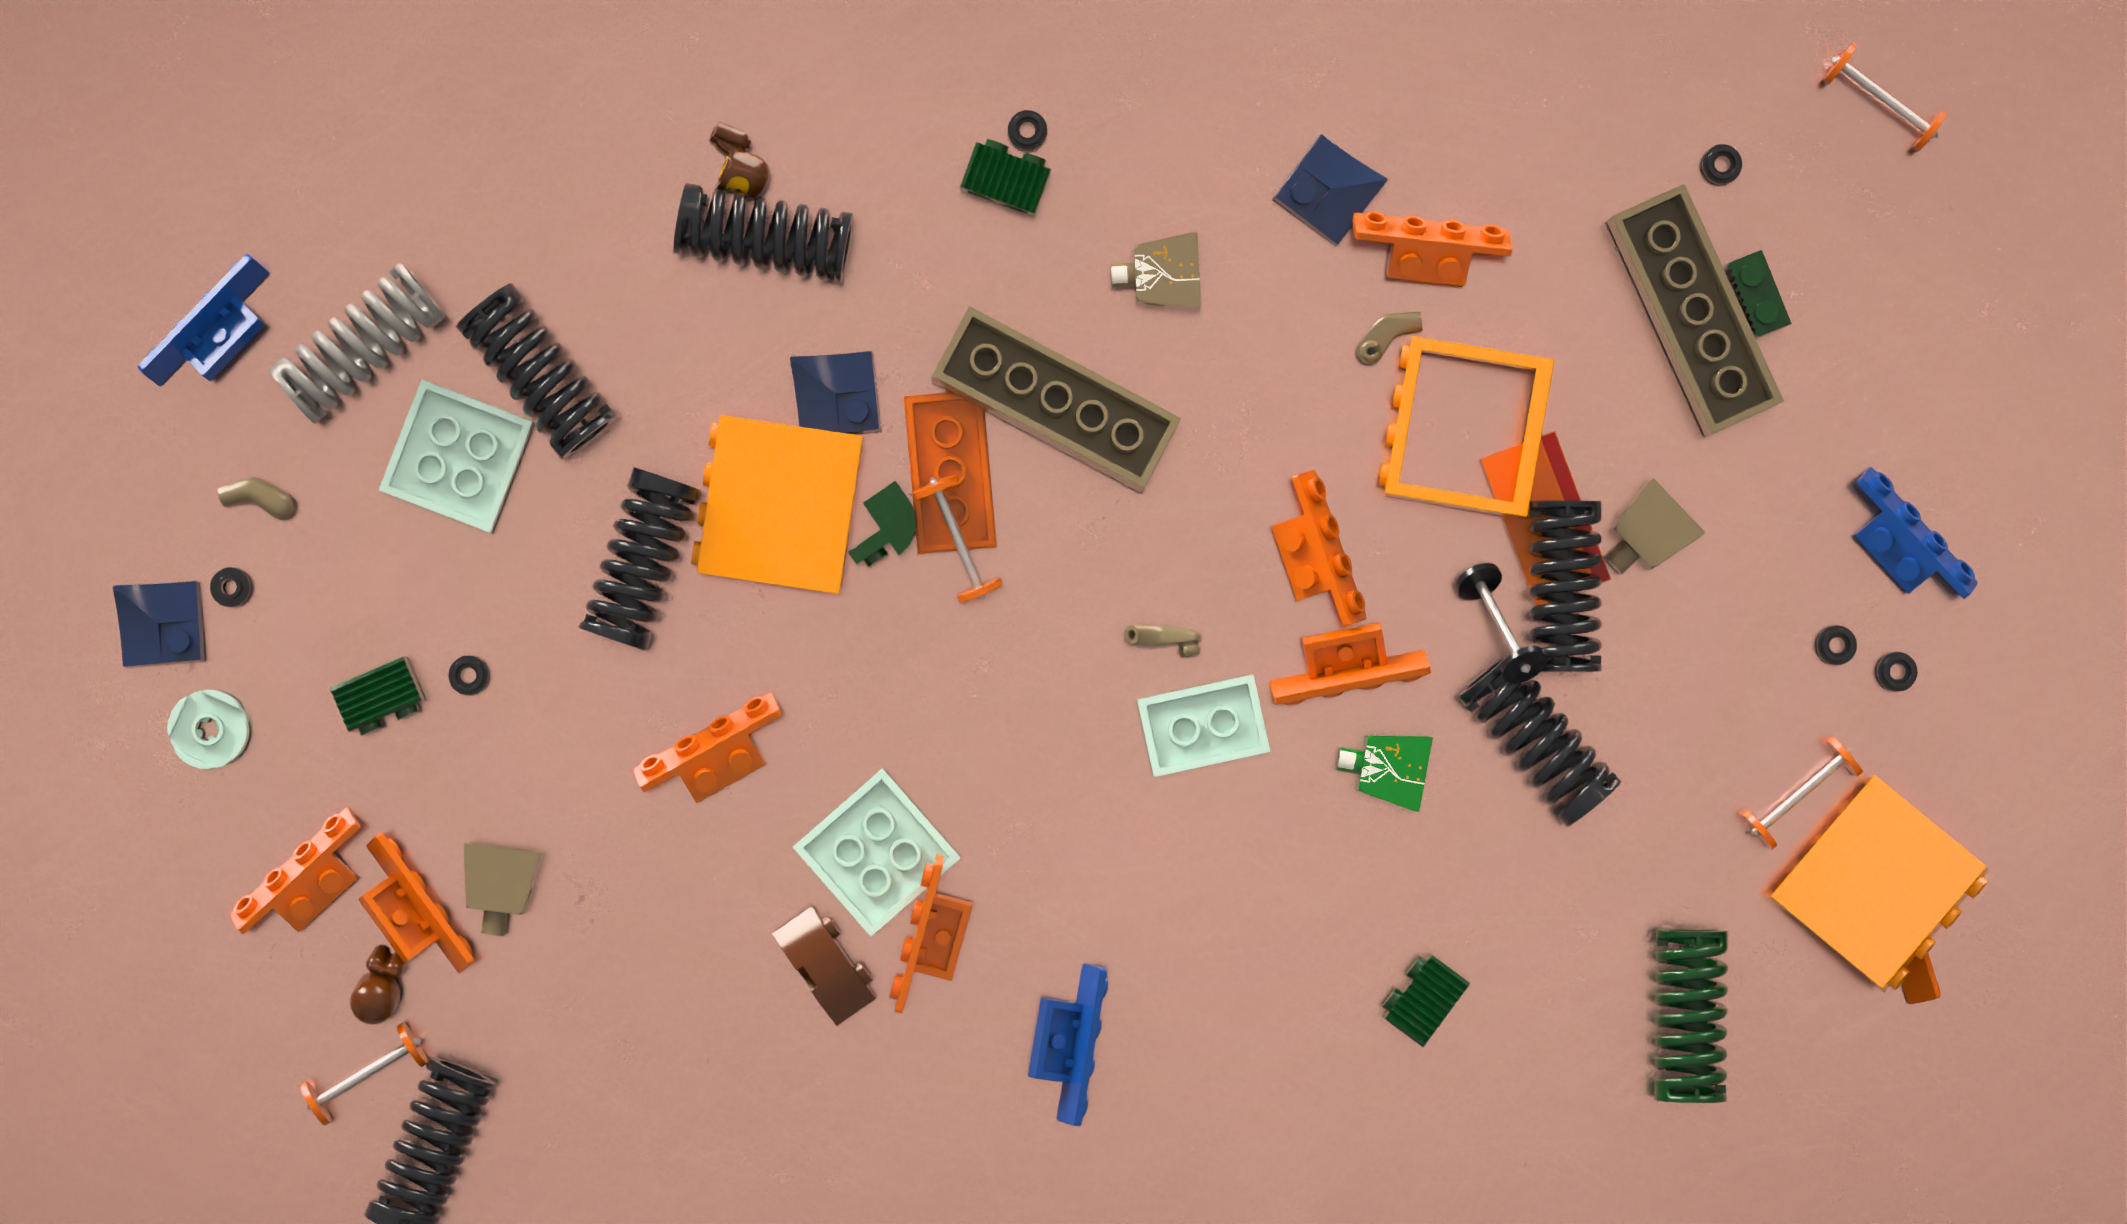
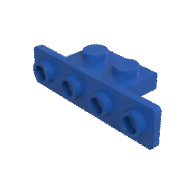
(213, 329)
(1905, 543)
(1067, 1042)

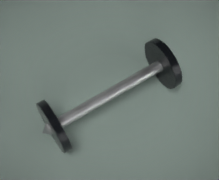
(1522, 662)

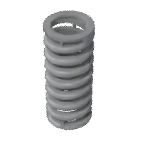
(305, 392)

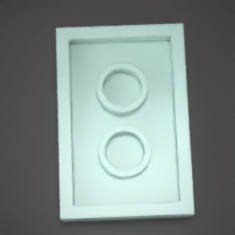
(1203, 725)

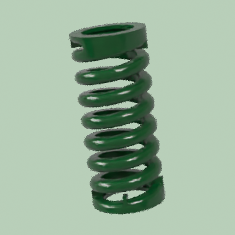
(1692, 1088)

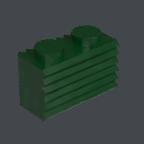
(1005, 177)
(1757, 294)
(378, 695)
(1425, 998)

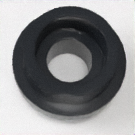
(1027, 117)
(1734, 161)
(242, 590)
(1848, 640)
(457, 669)
(1909, 671)

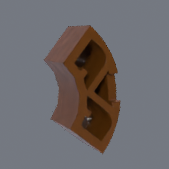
(824, 965)

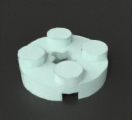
(187, 738)

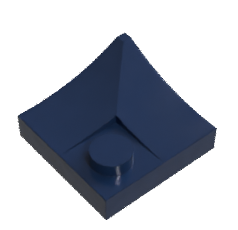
(1329, 189)
(837, 392)
(160, 623)

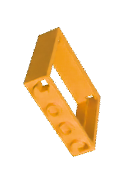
(1398, 433)

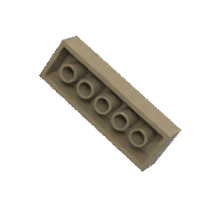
(1694, 310)
(1055, 399)

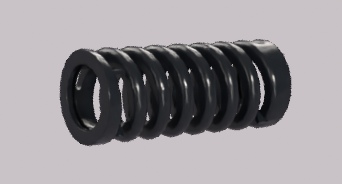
(827, 266)
(480, 323)
(649, 487)
(1566, 515)
(1540, 723)
(479, 1095)

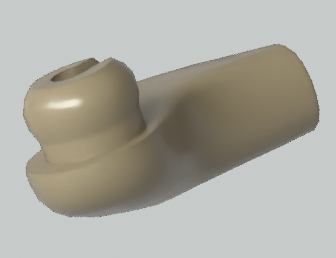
(1384, 332)
(260, 493)
(1164, 636)

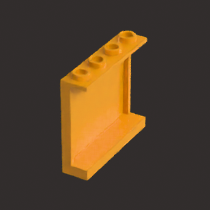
(778, 504)
(1881, 884)

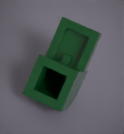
(896, 523)

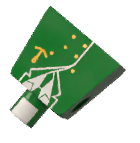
(1390, 768)

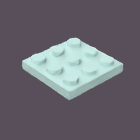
(456, 456)
(875, 851)

